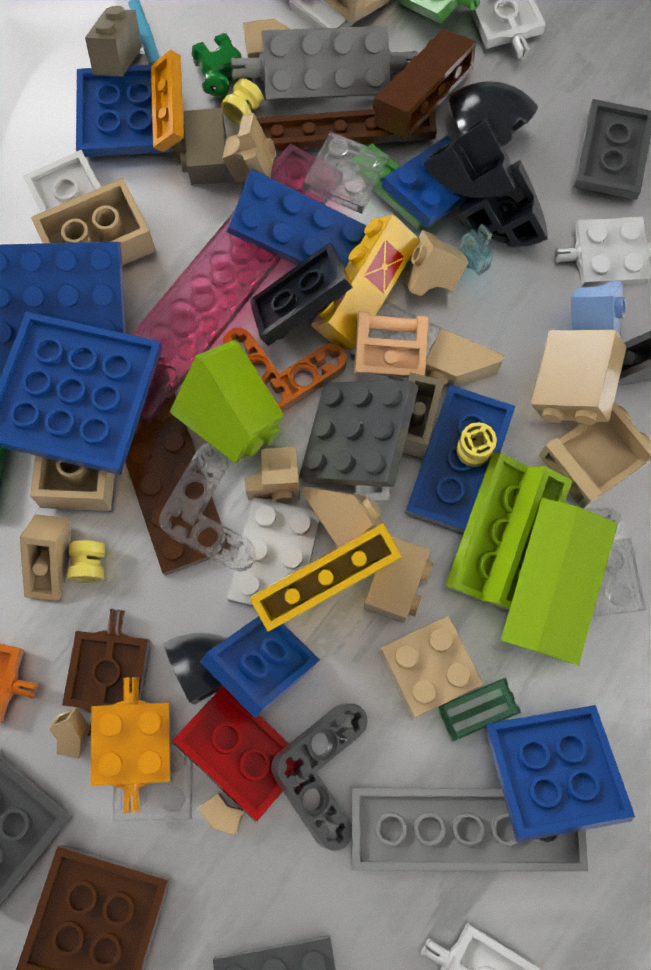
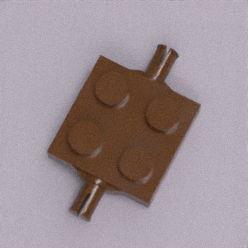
(101, 663)

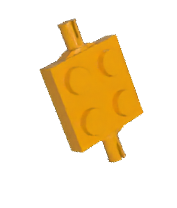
(130, 744)

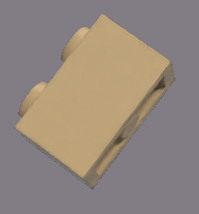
(396, 584)

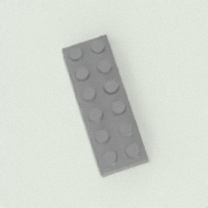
(451, 833)

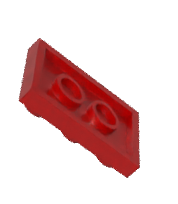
(235, 752)

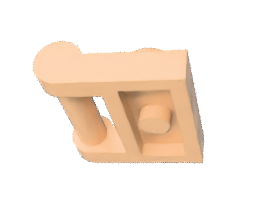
(390, 356)

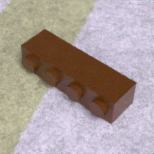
(424, 83)

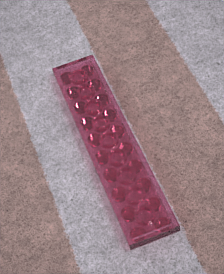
(211, 293)

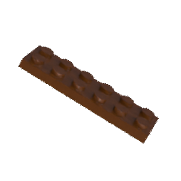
(155, 466)

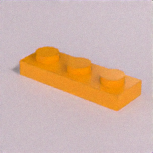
(167, 101)

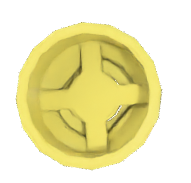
(242, 101)
(472, 451)
(86, 561)

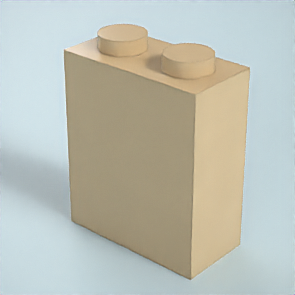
(579, 376)

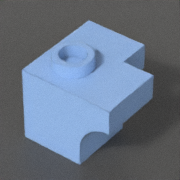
(598, 307)

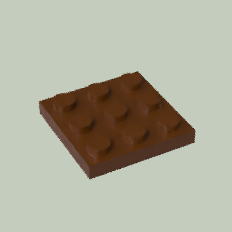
(93, 915)

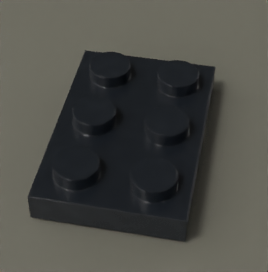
(300, 294)

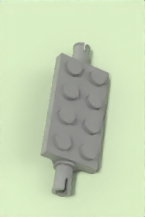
(323, 62)

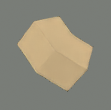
(71, 733)
(222, 815)

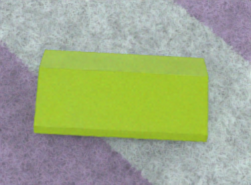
(501, 528)
(560, 581)

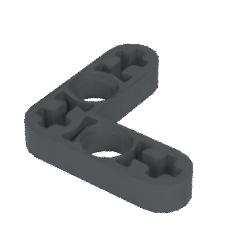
(308, 765)

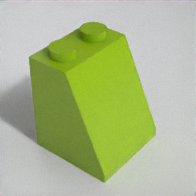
(228, 403)

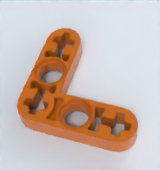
(284, 381)

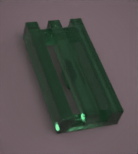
(507, 697)

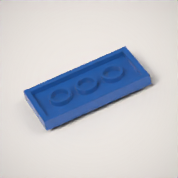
(290, 222)
(445, 485)

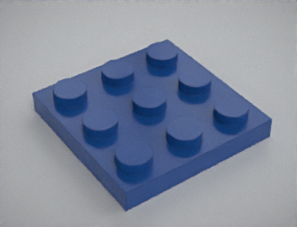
(114, 113)
(558, 773)

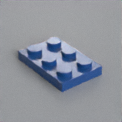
(419, 191)
(259, 664)

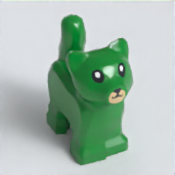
(216, 65)

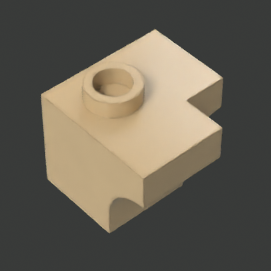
(249, 150)
(434, 265)
(276, 477)

